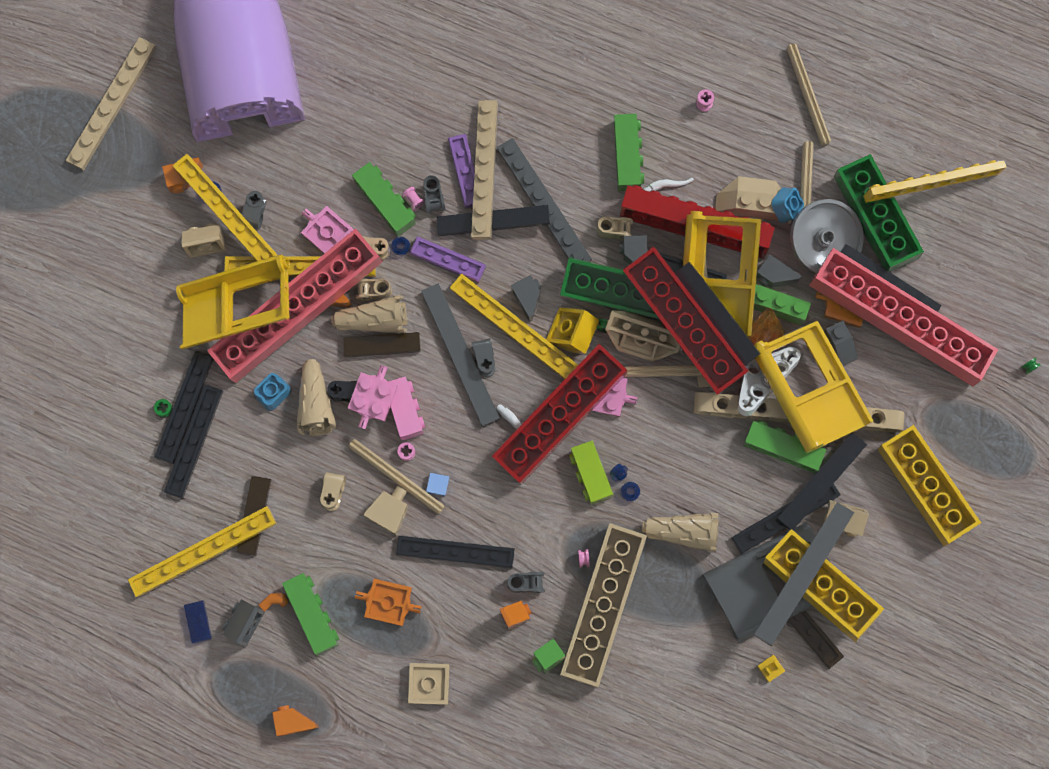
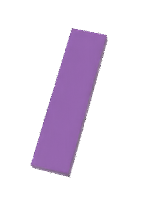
(464, 167)
(447, 259)

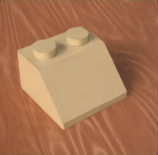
(203, 240)

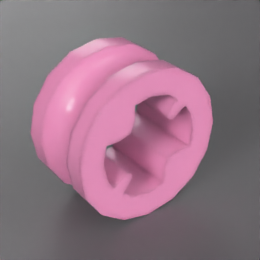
(411, 448)
(583, 558)

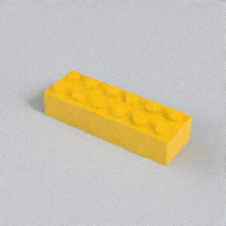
(928, 485)
(829, 591)

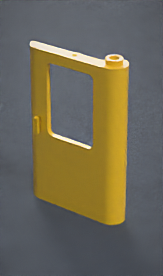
(734, 294)
(210, 301)
(826, 411)

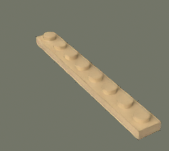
(111, 103)
(484, 170)

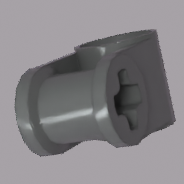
(433, 197)
(254, 212)
(484, 355)
(528, 582)

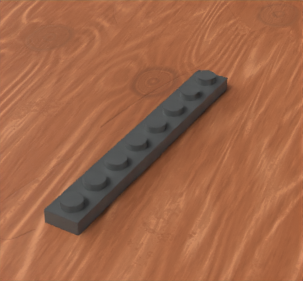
(539, 196)

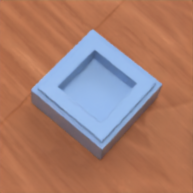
(437, 484)

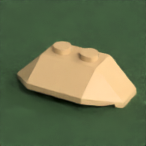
(748, 198)
(640, 336)

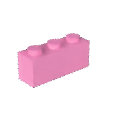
(405, 410)

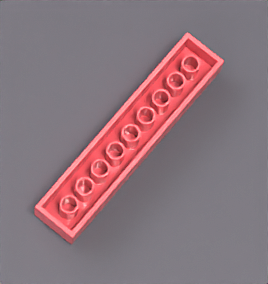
(308, 297)
(903, 317)

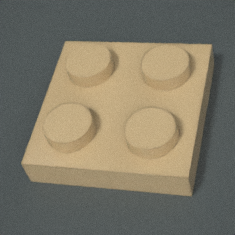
(428, 683)

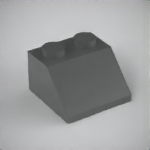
(243, 622)

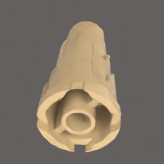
(379, 316)
(314, 402)
(694, 530)

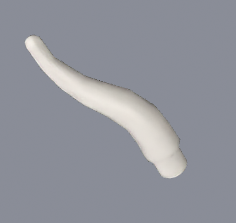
(666, 183)
(509, 416)

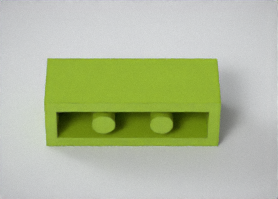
(590, 473)

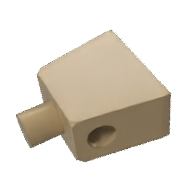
(388, 510)

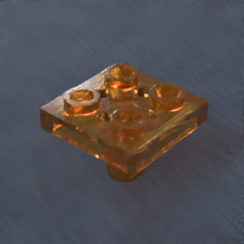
(766, 327)

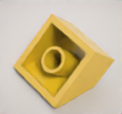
(572, 330)

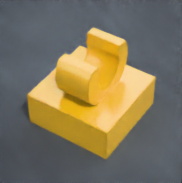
(771, 668)

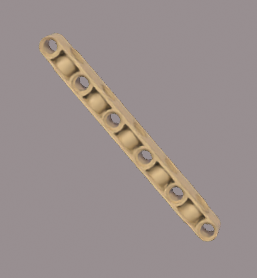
(707, 405)

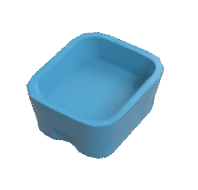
(787, 204)
(272, 391)

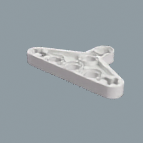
(756, 381)

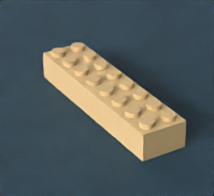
(603, 605)

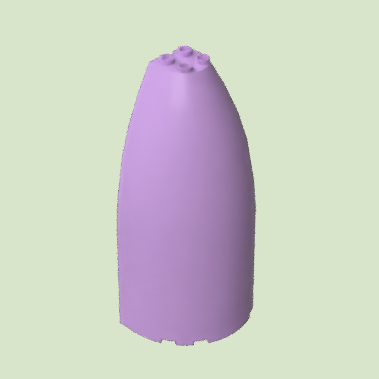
(235, 64)

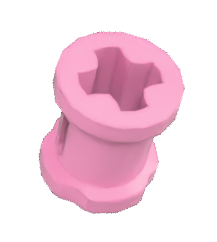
(700, 103)
(412, 199)

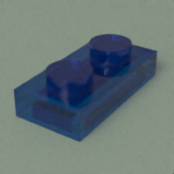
(198, 622)

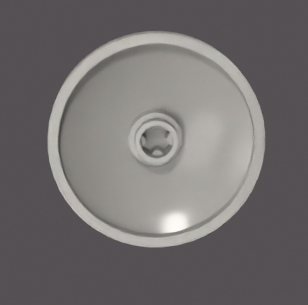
(821, 228)

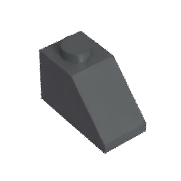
(633, 247)
(776, 274)
(527, 295)
(842, 342)

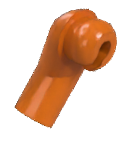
(274, 598)

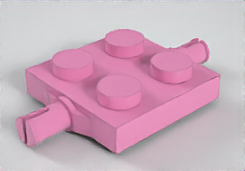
(325, 229)
(372, 396)
(615, 400)

